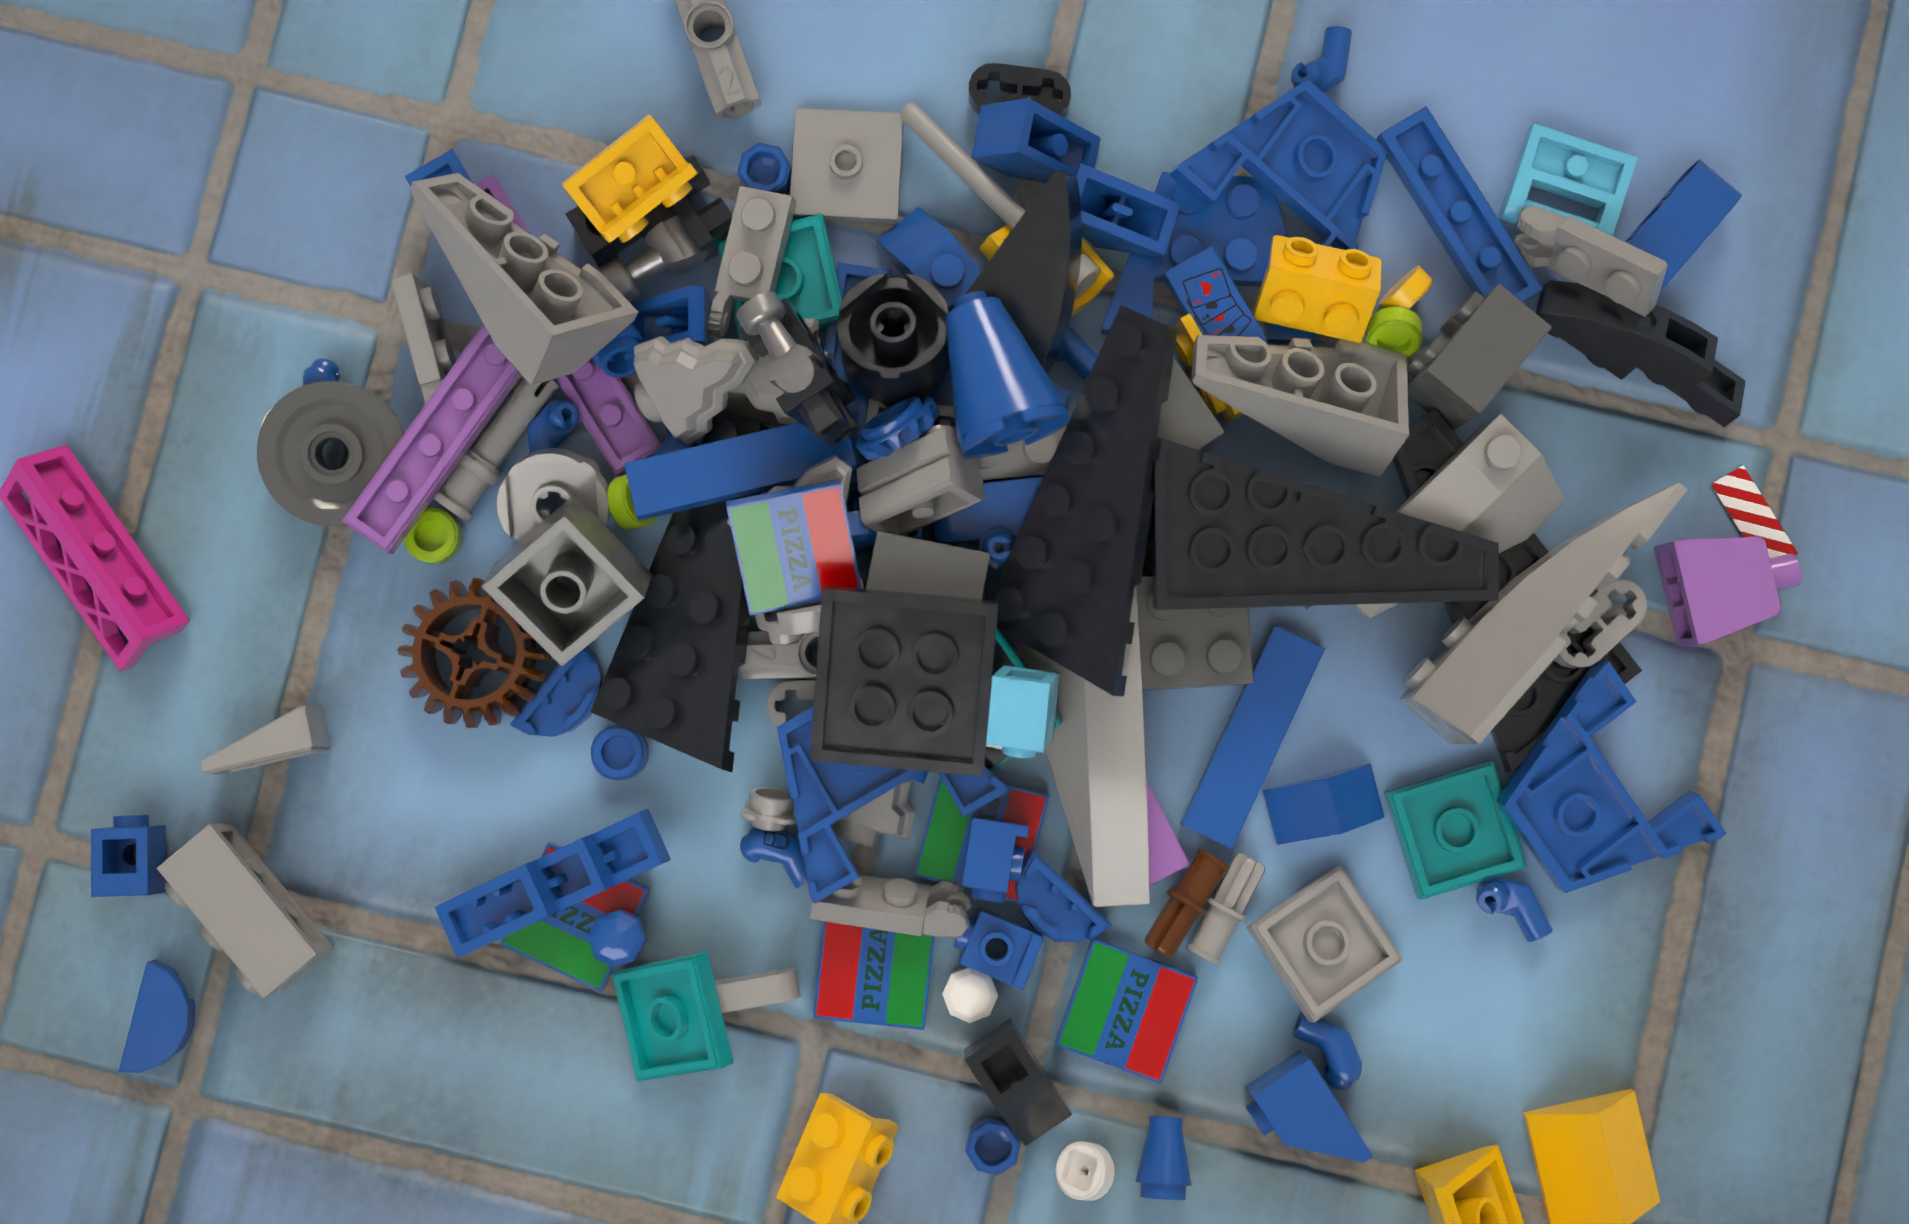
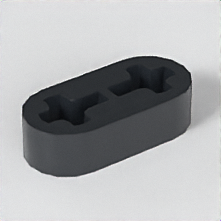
(1020, 81)

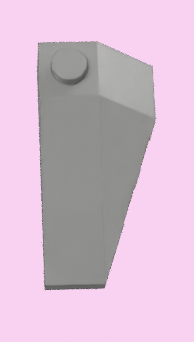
(529, 297)
(1330, 400)
(1487, 488)

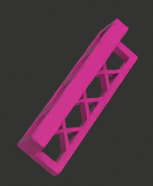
(93, 551)

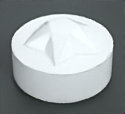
(1085, 1171)

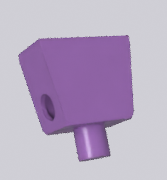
(1721, 585)

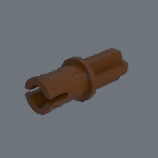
(1185, 903)

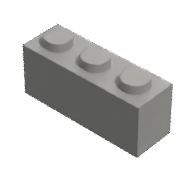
(244, 909)

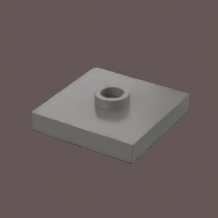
(847, 165)
(1324, 943)

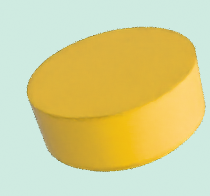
(1407, 289)

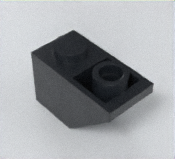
(1016, 1082)

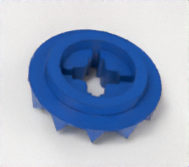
(897, 426)

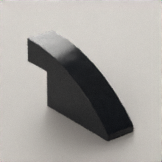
(1040, 267)

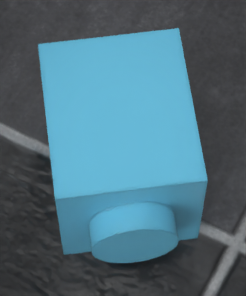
(1022, 710)

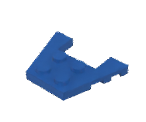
(1304, 156)
(1238, 228)
(831, 791)
(1578, 810)

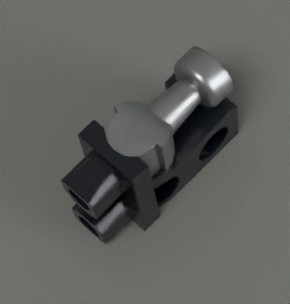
(674, 236)
(798, 367)

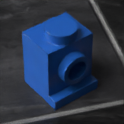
(992, 857)
(112, 861)
(1021, 941)

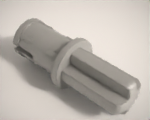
(1227, 908)

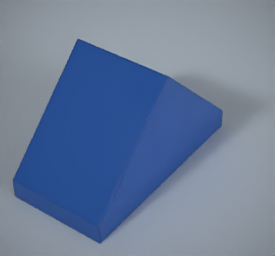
(1123, 214)
(675, 315)
(1324, 805)

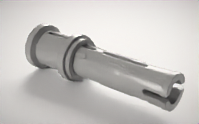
(481, 462)

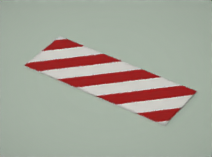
(1752, 512)

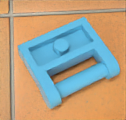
(1570, 170)

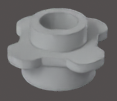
(769, 808)

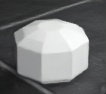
(969, 994)

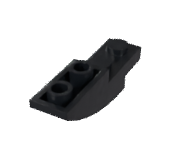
(1661, 345)

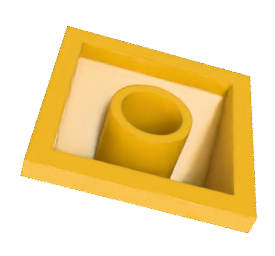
(1593, 1160)
(1469, 1189)

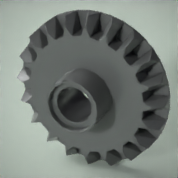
(294, 440)

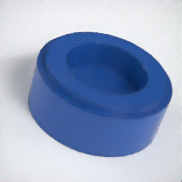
(619, 753)

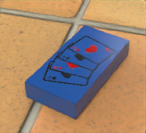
(1211, 297)

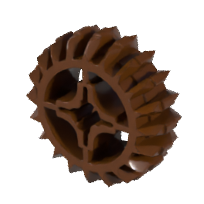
(430, 637)

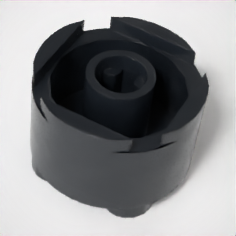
(894, 337)

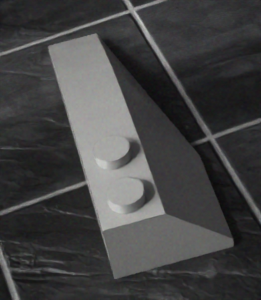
(1517, 637)
(1102, 776)

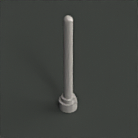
(980, 181)

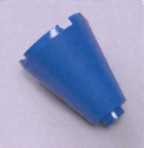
(997, 380)

